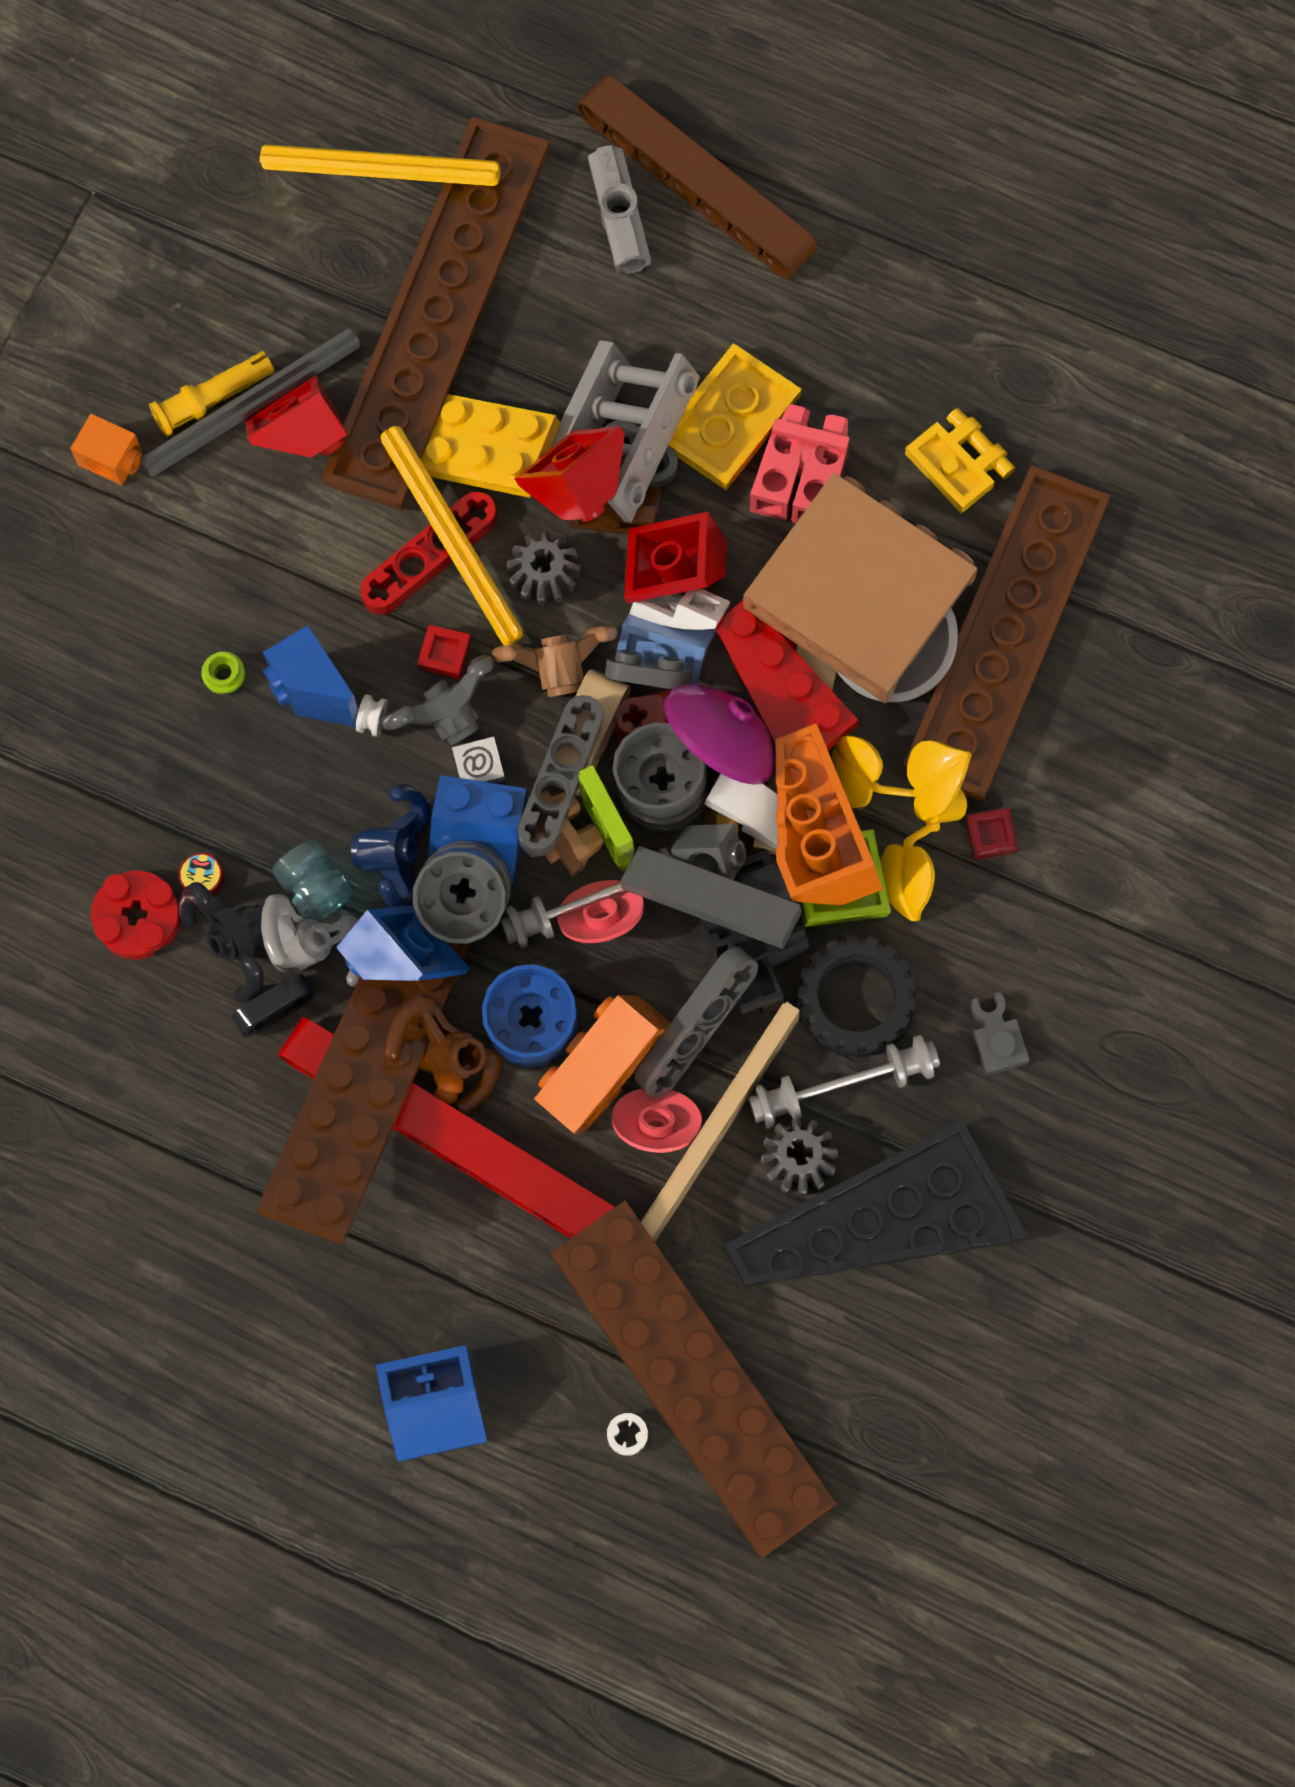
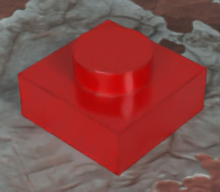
(444, 652)

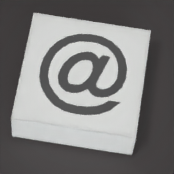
(479, 761)

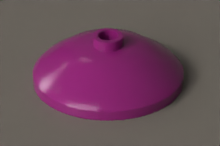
(722, 732)

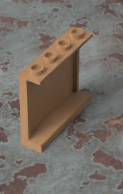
(859, 585)

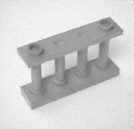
(595, 403)

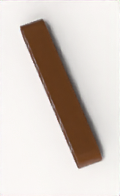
(697, 177)

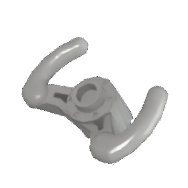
(299, 942)

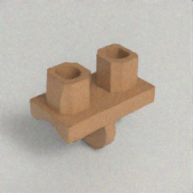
(572, 846)

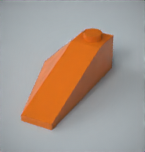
(818, 834)

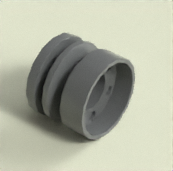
(644, 761)
(439, 899)

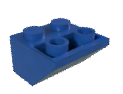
(431, 1403)

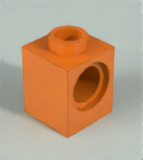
(107, 450)

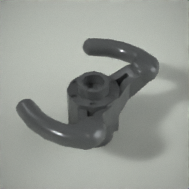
(446, 706)

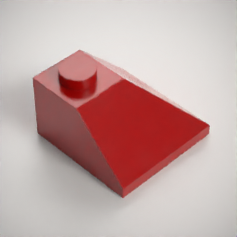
(299, 422)
(577, 473)
(674, 557)

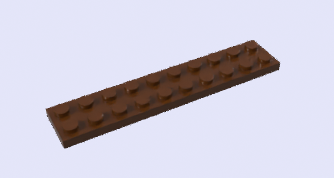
(436, 313)

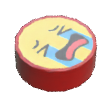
(202, 869)

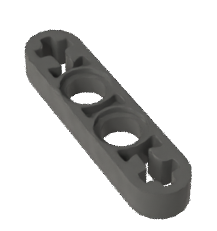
(557, 774)
(696, 1022)

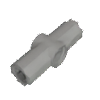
(622, 229)

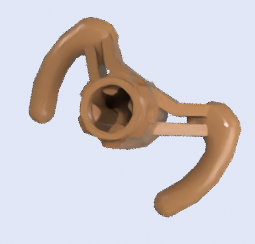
(558, 660)

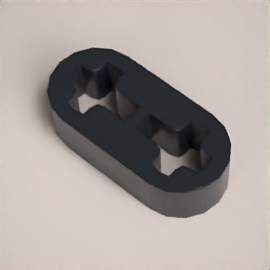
(273, 1005)

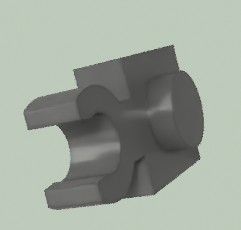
(999, 1042)

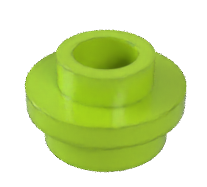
(221, 661)

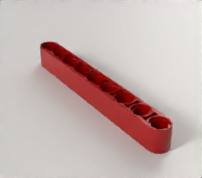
(469, 1146)

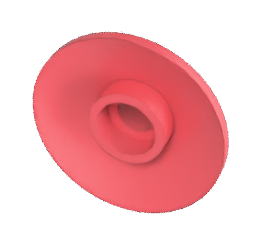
(601, 919)
(656, 1123)

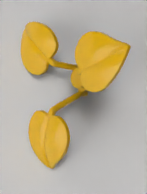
(937, 777)

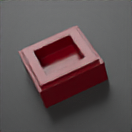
(992, 833)

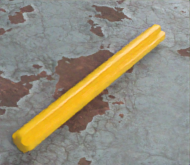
(380, 165)
(451, 535)

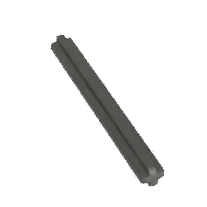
(250, 402)

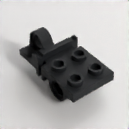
(764, 989)

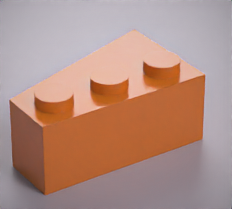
(601, 1061)

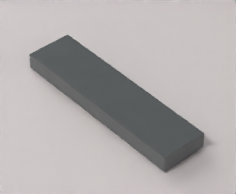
(711, 897)

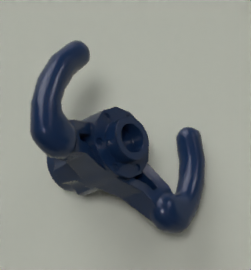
(393, 847)

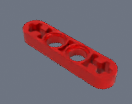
(424, 548)

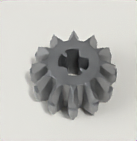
(538, 553)
(810, 1145)

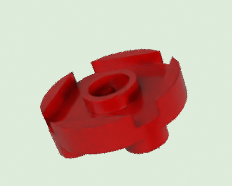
(120, 894)

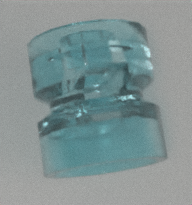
(308, 876)

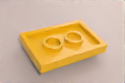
(731, 416)
(487, 443)

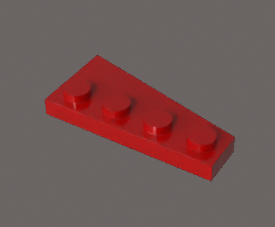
(780, 680)

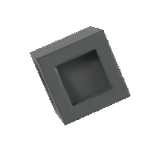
(711, 848)

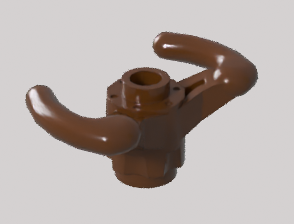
(448, 1050)

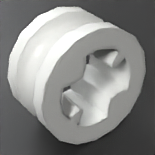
(371, 715)
(613, 1431)

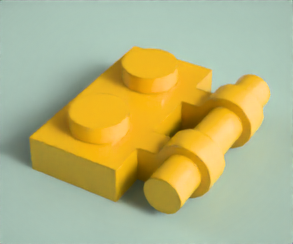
(951, 467)

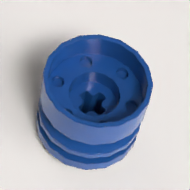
(536, 991)

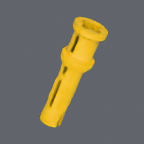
(194, 401)

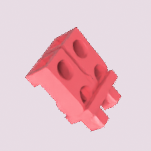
(796, 453)

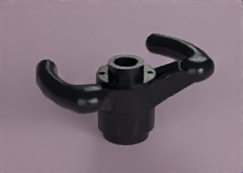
(230, 934)

